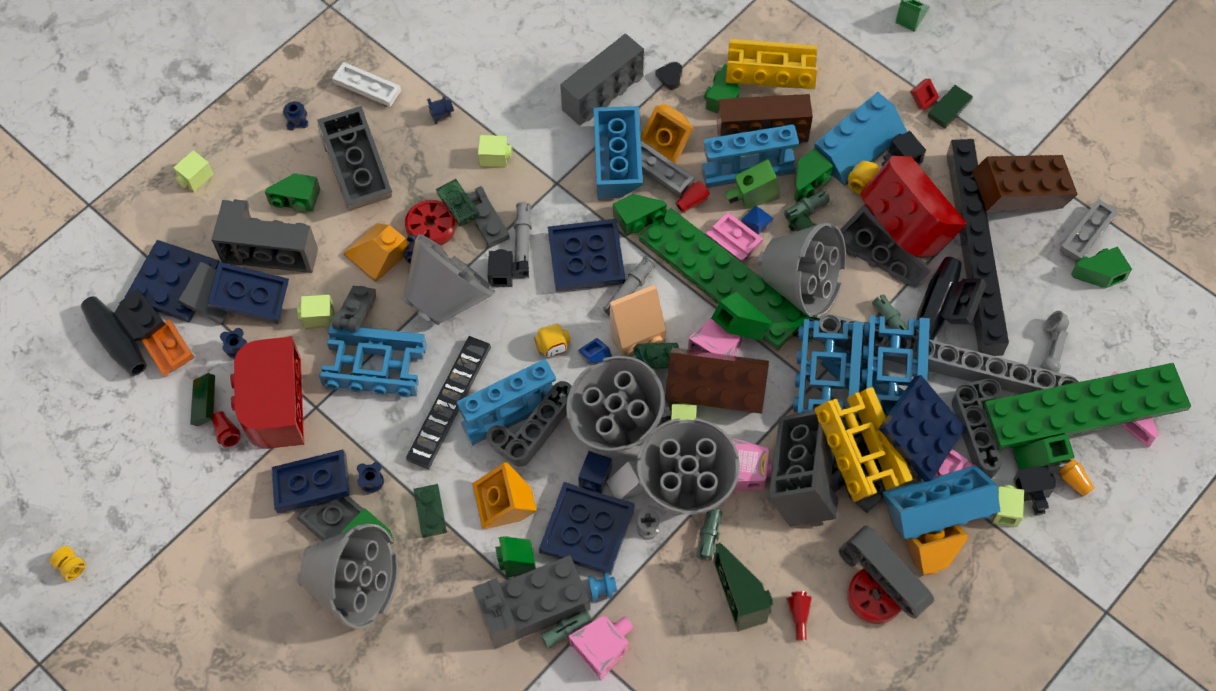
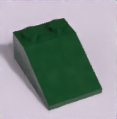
(743, 591)

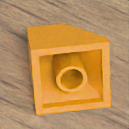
(667, 132)
(377, 250)
(503, 497)
(936, 549)

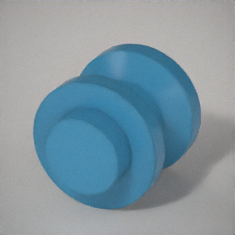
(603, 586)

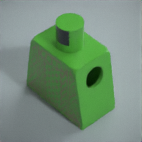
(755, 186)

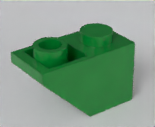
(720, 90)
(811, 172)
(294, 192)
(637, 212)
(1103, 269)
(741, 318)
(1048, 451)
(515, 556)

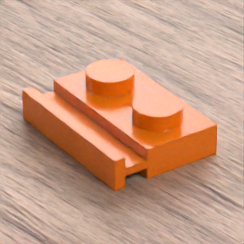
(168, 348)

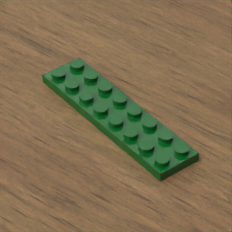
(720, 273)
(1086, 405)

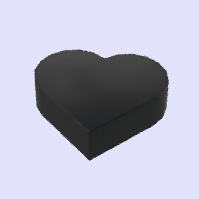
(670, 75)

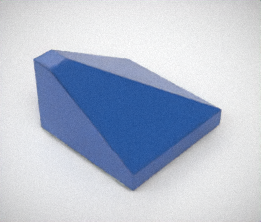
(757, 219)
(595, 351)

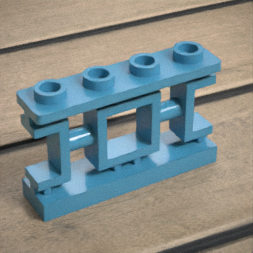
(766, 144)
(377, 343)
(914, 367)
(848, 371)
(505, 401)

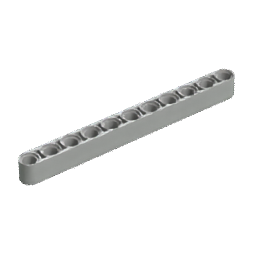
(959, 358)

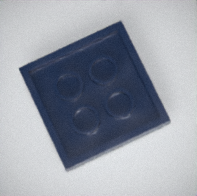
(586, 255)
(166, 277)
(922, 428)
(587, 528)

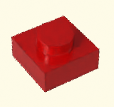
(924, 94)

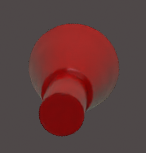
(800, 606)

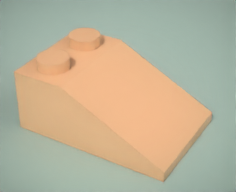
(637, 320)

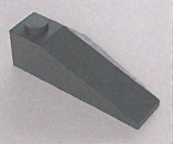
(872, 243)

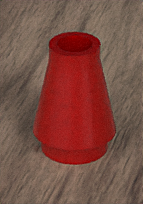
(693, 196)
(226, 432)

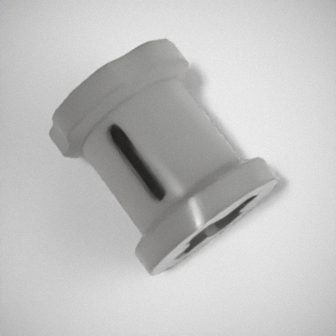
(654, 522)

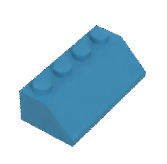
(861, 136)
(617, 151)
(942, 502)

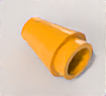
(1076, 477)

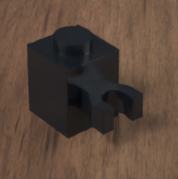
(906, 146)
(503, 268)
(1037, 486)

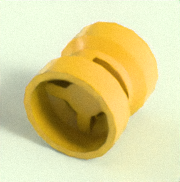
(66, 561)

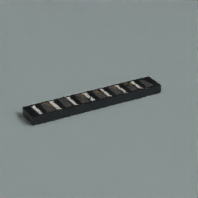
(445, 406)

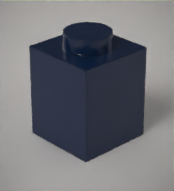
(595, 472)

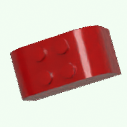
(912, 207)
(269, 392)

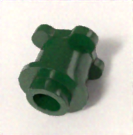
(800, 221)

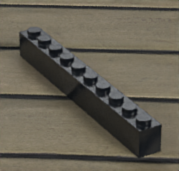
(977, 247)

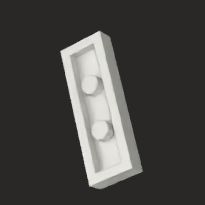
(366, 84)

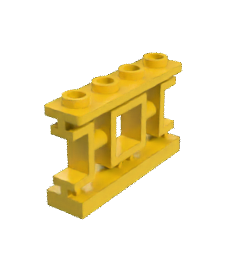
(772, 64)
(846, 451)

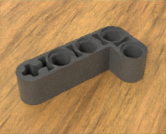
(534, 421)
(980, 430)
(887, 570)

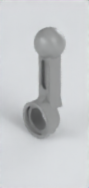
(1056, 325)

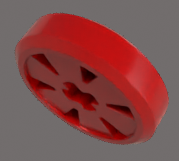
(432, 211)
(865, 605)

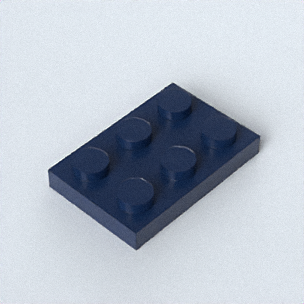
(248, 293)
(310, 481)

